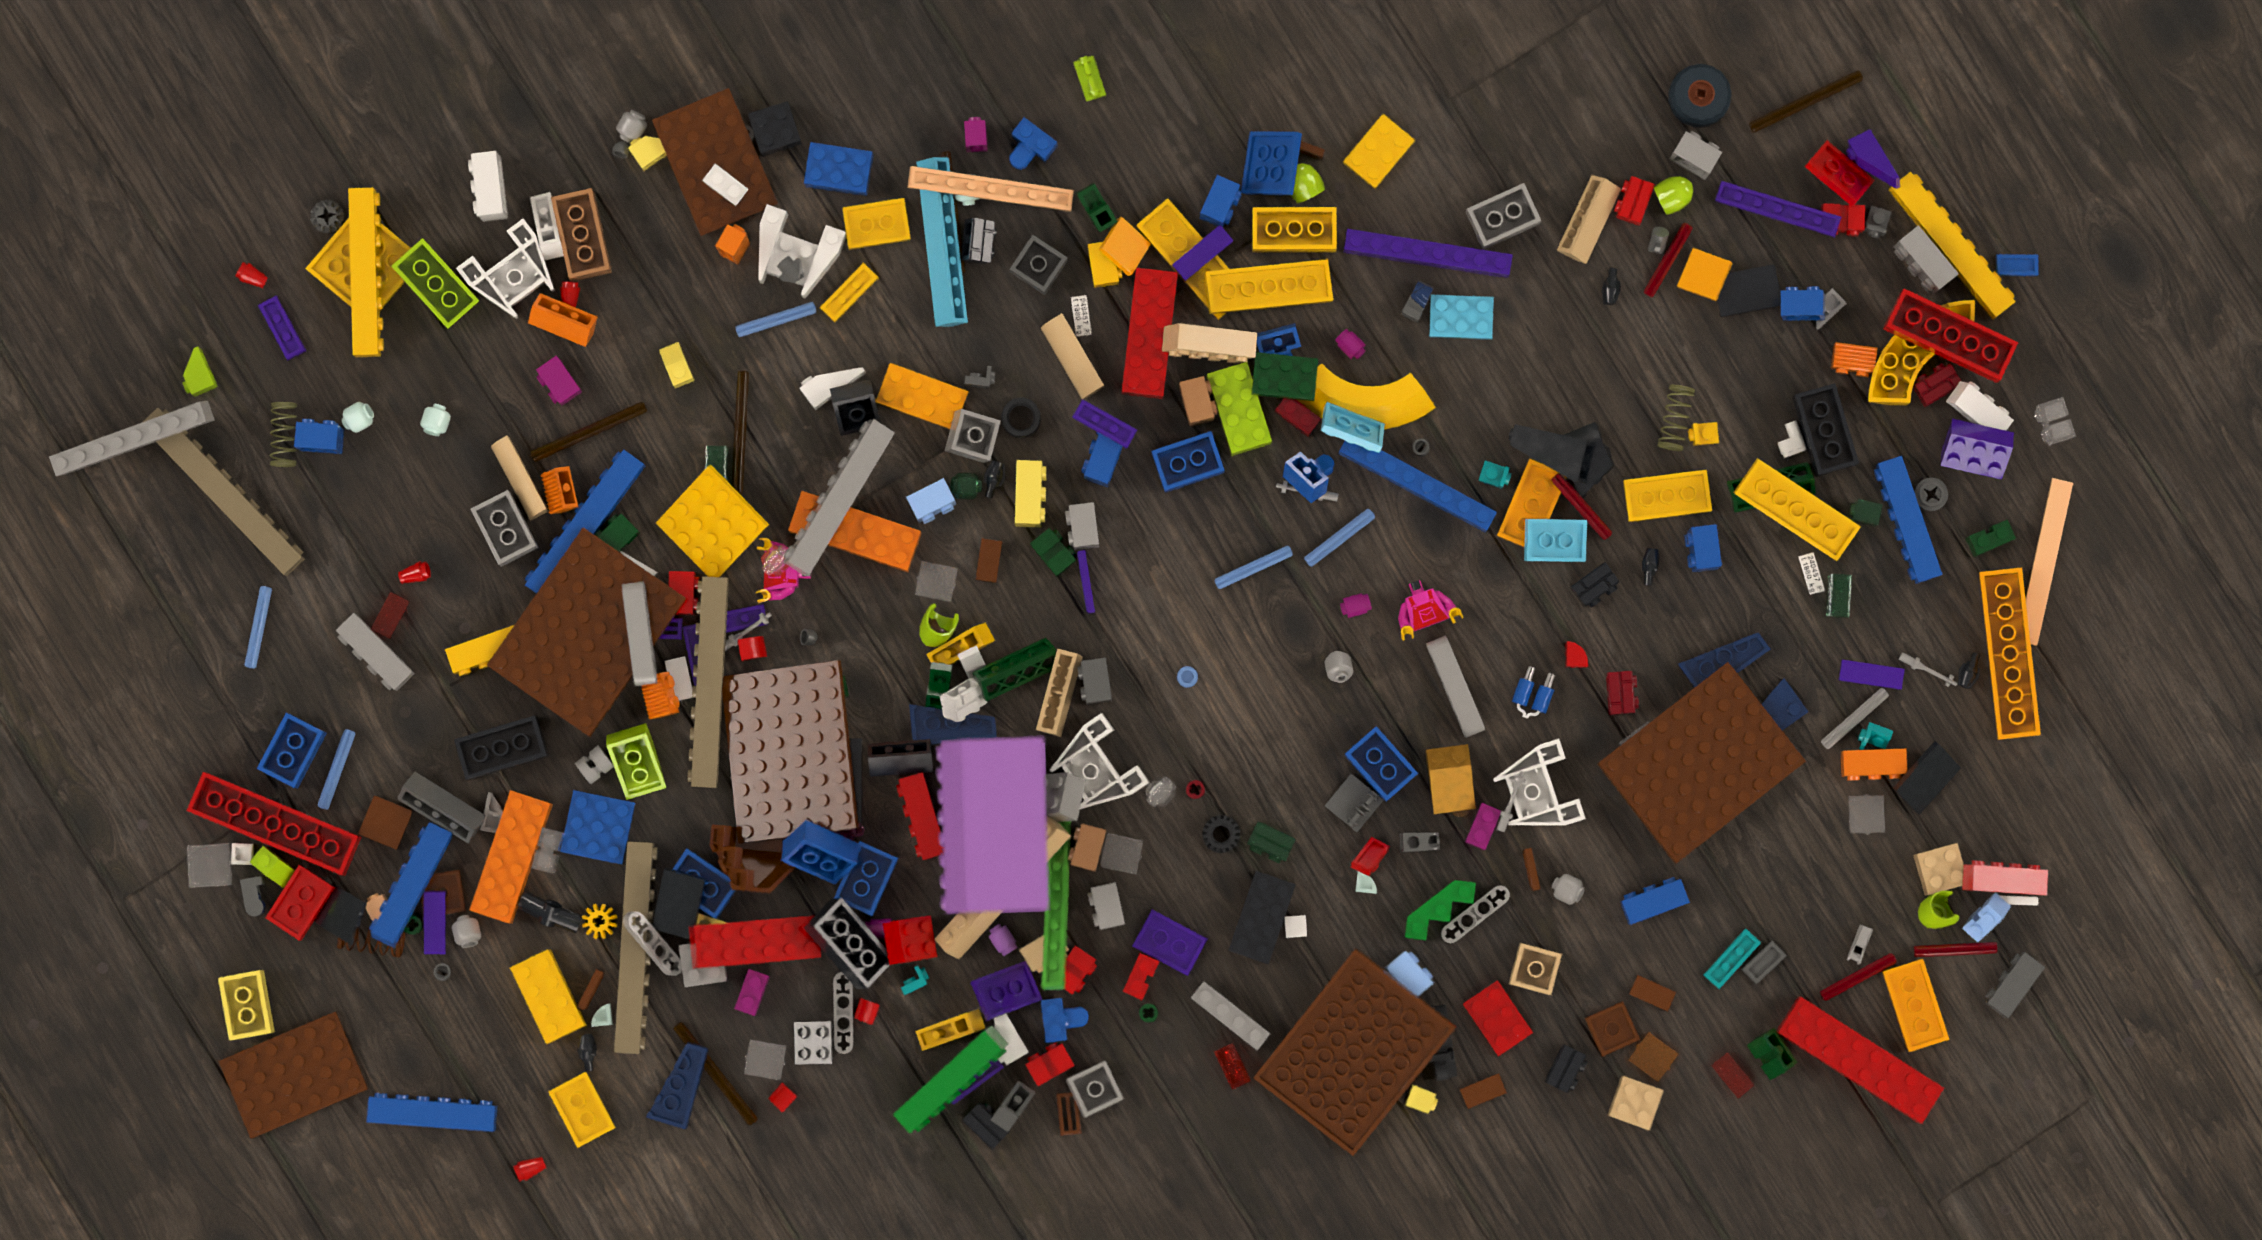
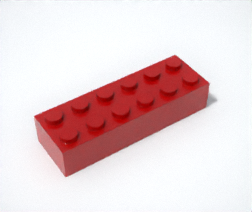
(1150, 312)
(1950, 335)
(751, 942)

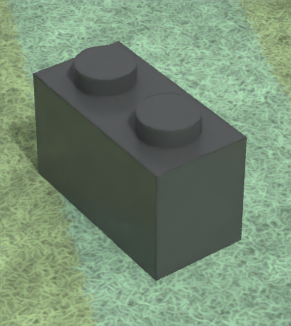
(1013, 1106)

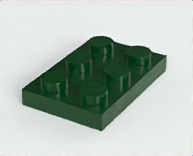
(1284, 376)

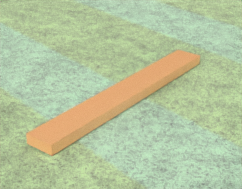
(990, 188)
(2046, 555)

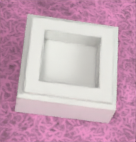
(242, 853)
(1295, 926)

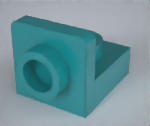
(1494, 474)
(1875, 735)
(913, 984)

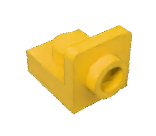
(1703, 434)

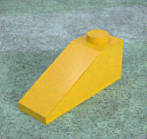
(948, 652)
(950, 1029)

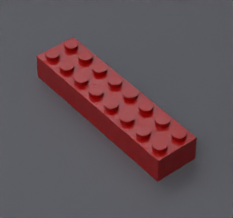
(274, 823)
(1859, 1060)

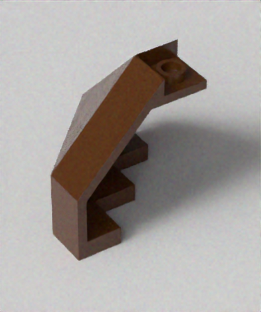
(751, 864)

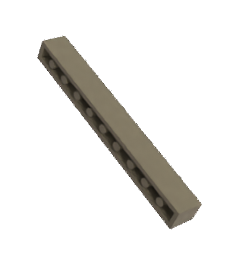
(231, 499)
(709, 685)
(633, 958)

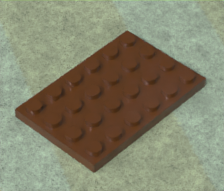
(710, 135)
(293, 1075)

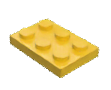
(1378, 151)
(876, 223)
(582, 1109)

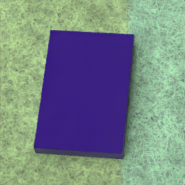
(1169, 942)
(1006, 990)

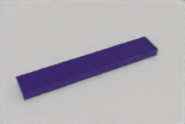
(1778, 209)

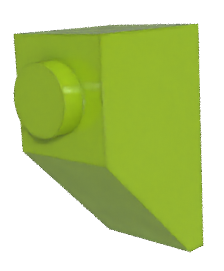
(198, 374)
(272, 866)

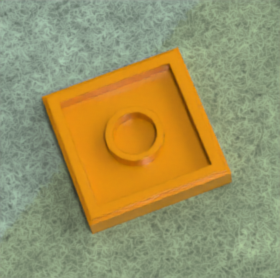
(1124, 246)
(1704, 274)

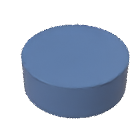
(1187, 676)

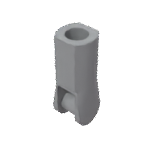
(1861, 940)

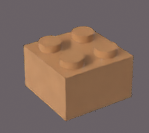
(1197, 401)
(1087, 848)

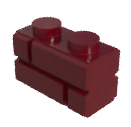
(1936, 385)
(1298, 415)
(1621, 692)

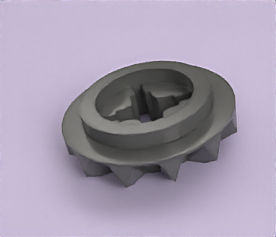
(334, 222)
(1941, 494)

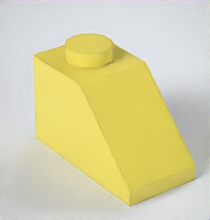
(647, 151)
(676, 365)
(1421, 1099)

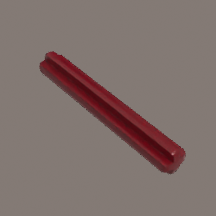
(1668, 260)
(1581, 506)
(1955, 949)
(1858, 976)

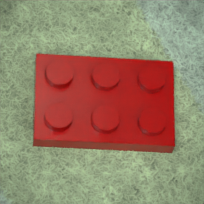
(1839, 173)
(300, 902)
(1497, 1018)

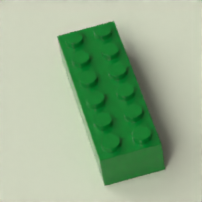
(946, 1084)

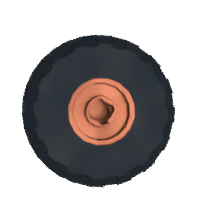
(1699, 95)

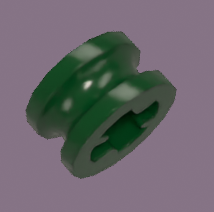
(416, 929)
(1149, 1019)

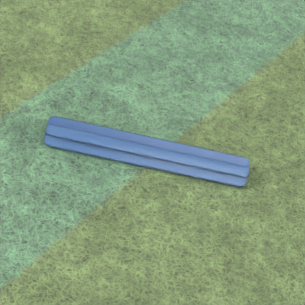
(775, 319)
(1339, 537)
(1253, 567)
(258, 627)
(336, 769)

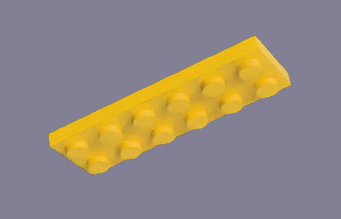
(1172, 239)
(1268, 286)
(1797, 509)

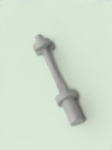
(1328, 495)
(733, 639)
(1915, 663)
(1505, 815)

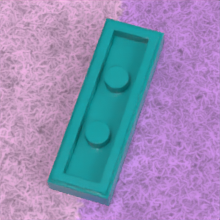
(1732, 958)

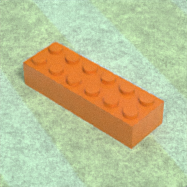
(865, 535)
(510, 857)

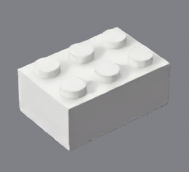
(488, 186)

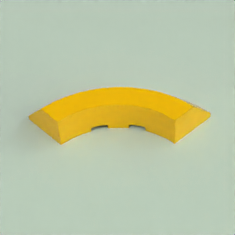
(1902, 361)
(1390, 403)

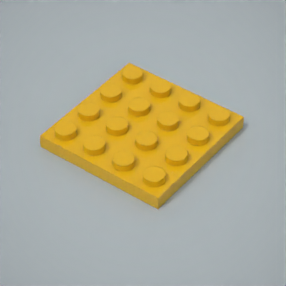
(333, 263)
(712, 523)

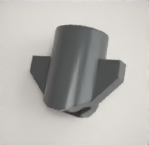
(1658, 240)
(791, 270)

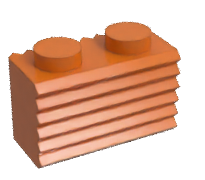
(1853, 359)
(559, 490)
(661, 697)

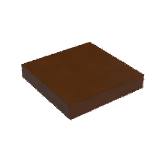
(385, 822)
(452, 884)
(1612, 1028)

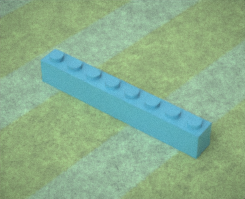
(943, 251)

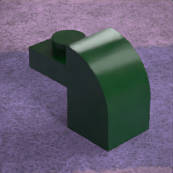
(1096, 207)
(938, 684)

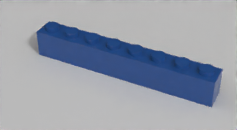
(1421, 485)
(590, 514)

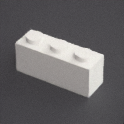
(1978, 407)

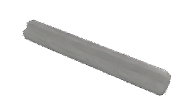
(1852, 720)

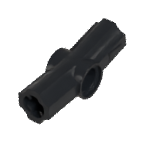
(549, 912)

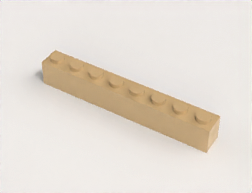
(969, 926)

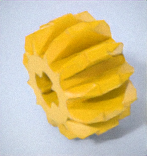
(603, 927)

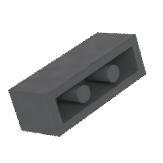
(2014, 984)

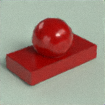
(1370, 856)

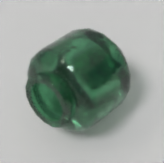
(965, 485)

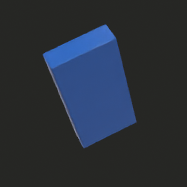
(2016, 265)

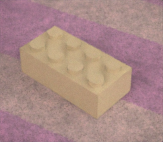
(1209, 343)

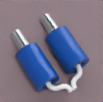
(1524, 691)

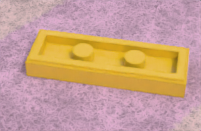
(849, 292)

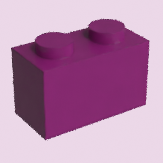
(975, 135)
(558, 380)
(1483, 826)
(752, 992)

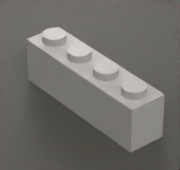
(375, 652)
(1230, 1015)

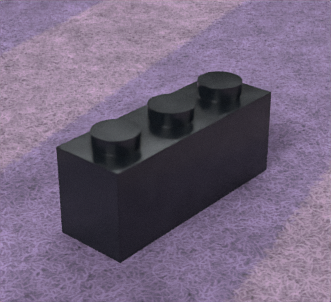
(900, 757)

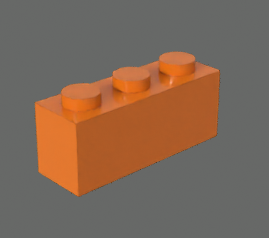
(733, 243)
(562, 319)
(1873, 763)

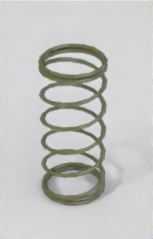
(1683, 390)
(282, 462)

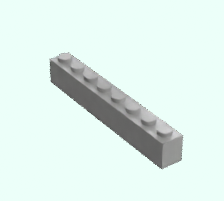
(131, 438)
(838, 497)

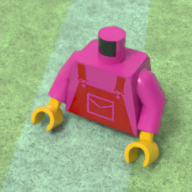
(779, 586)
(1425, 609)

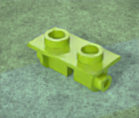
(1089, 78)

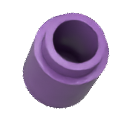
(1002, 939)

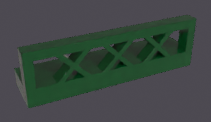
(1805, 481)
(1015, 664)

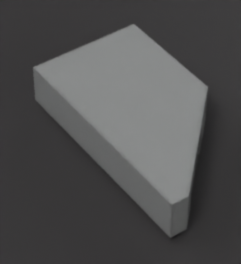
(1833, 304)
(493, 814)

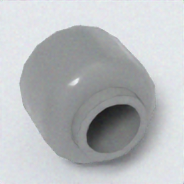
(631, 126)
(1338, 666)
(1568, 889)
(466, 931)

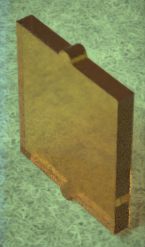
(1653, 1056)

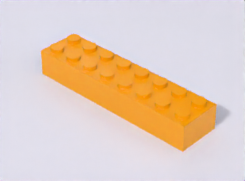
(2009, 653)

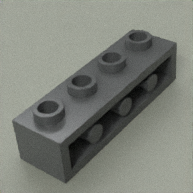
(440, 805)

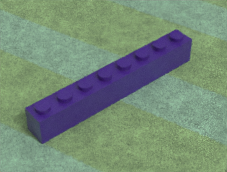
(1427, 253)

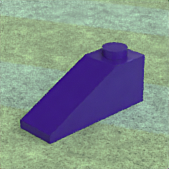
(1871, 158)

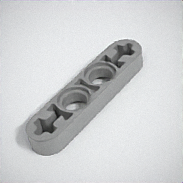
(1475, 914)
(654, 941)
(840, 1012)

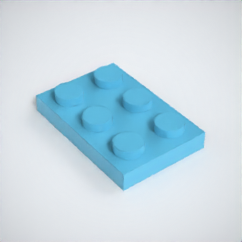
(1461, 317)
(1352, 427)
(1555, 540)

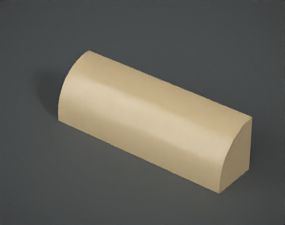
(1589, 219)
(1072, 356)
(519, 477)
(1059, 693)

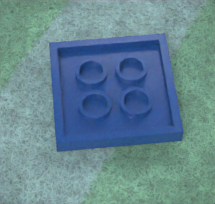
(1271, 163)
(598, 827)

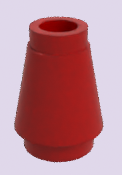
(249, 274)
(570, 292)
(415, 573)
(529, 1168)

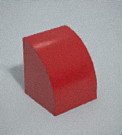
(752, 648)
(1575, 656)
(866, 1011)
(782, 1097)

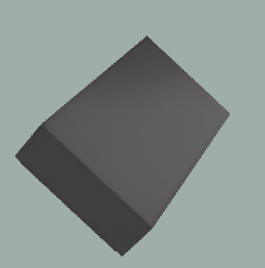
(1764, 962)

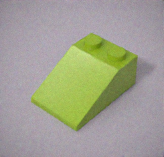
(635, 761)

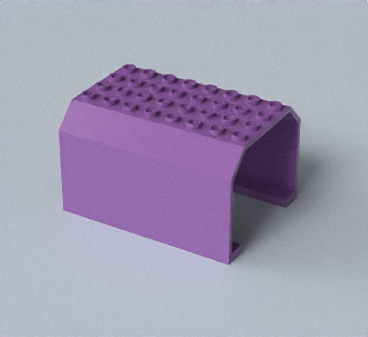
(993, 825)

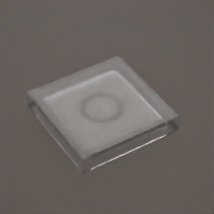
(209, 865)

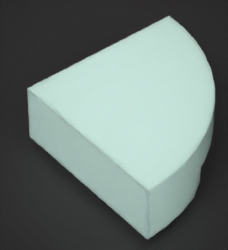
(1365, 884)
(603, 1016)

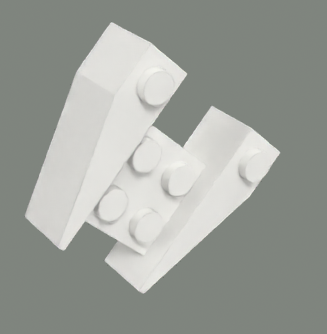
(777, 245)
(514, 275)
(1088, 762)
(1536, 797)

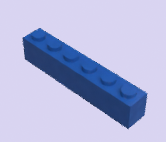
(1908, 520)
(411, 884)
(432, 1113)

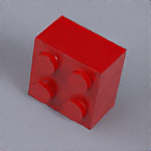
(909, 940)

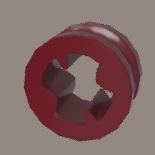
(1194, 796)

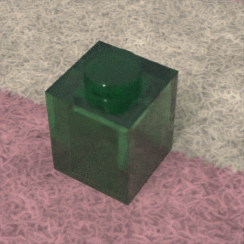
(1865, 512)

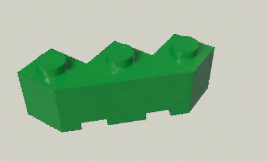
(1438, 908)

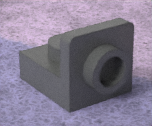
(1877, 222)
(977, 381)

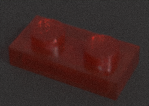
(390, 615)
(1232, 1066)
(1732, 1075)

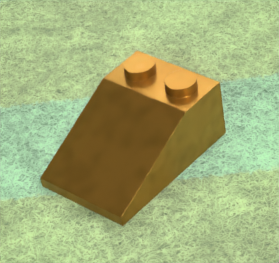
(1450, 779)

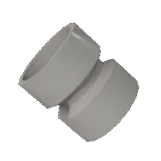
(600, 759)

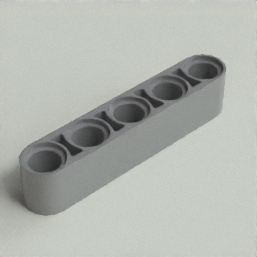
(639, 633)
(1455, 686)

